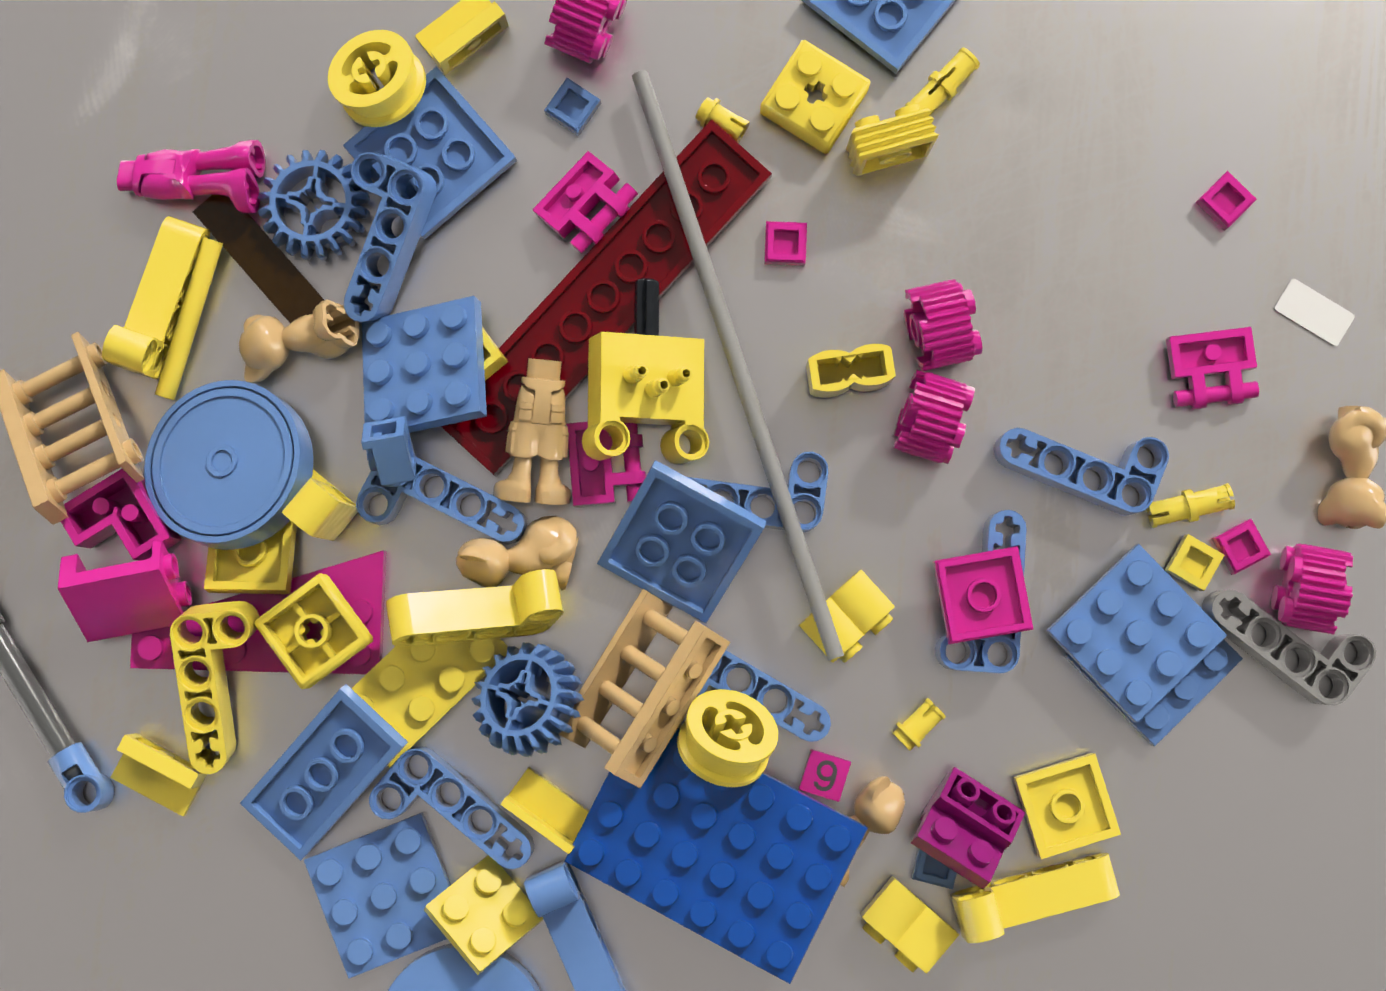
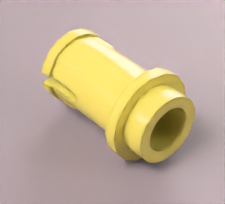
(727, 120)
(918, 724)

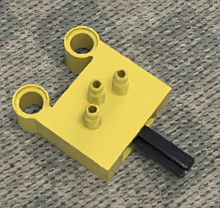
(646, 382)

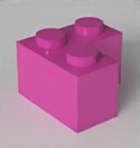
(120, 508)

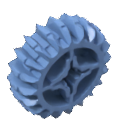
(282, 197)
(524, 675)

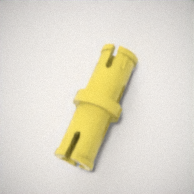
(943, 84)
(1190, 505)

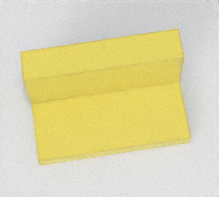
(461, 32)
(157, 773)
(546, 809)

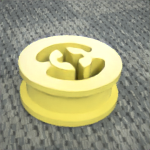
(396, 69)
(727, 738)

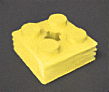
(810, 71)
(891, 141)
(286, 630)

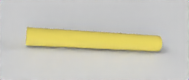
(188, 318)

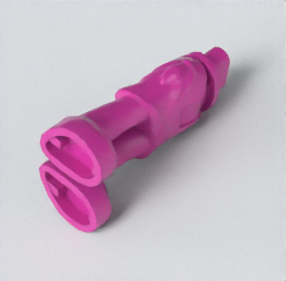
(177, 174)

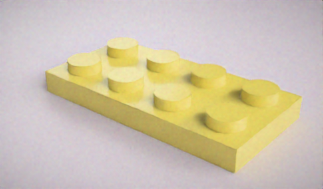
(423, 682)

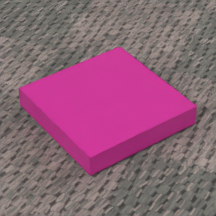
(983, 595)

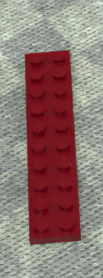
(602, 285)

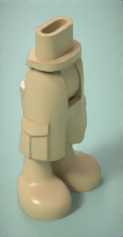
(540, 432)

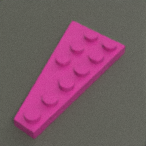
(359, 582)

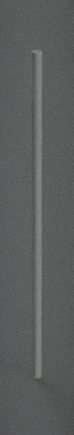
(738, 366)

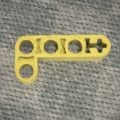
(158, 301)
(320, 509)
(476, 613)
(211, 689)
(1033, 896)

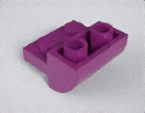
(967, 827)

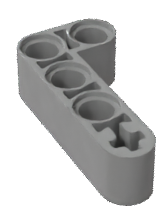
(1281, 640)

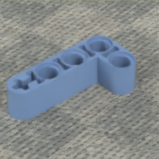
(381, 239)
(1076, 463)
(800, 491)
(447, 502)
(976, 650)
(759, 685)
(459, 814)
(570, 922)

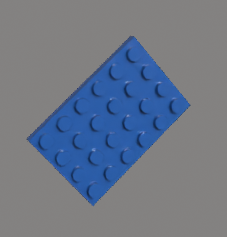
(725, 862)

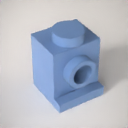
(390, 450)

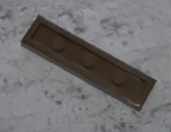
(259, 257)

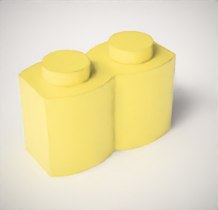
(862, 370)
(854, 611)
(908, 925)

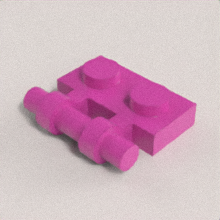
(577, 195)
(1209, 354)
(593, 479)

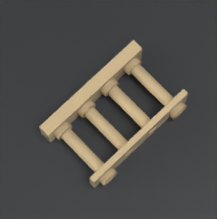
(26, 427)
(669, 699)

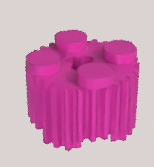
(584, 27)
(942, 324)
(932, 416)
(1312, 588)

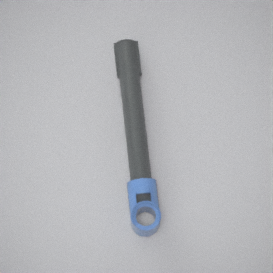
(68, 759)

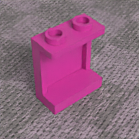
(124, 596)

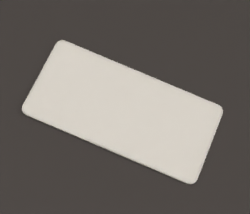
(1314, 312)

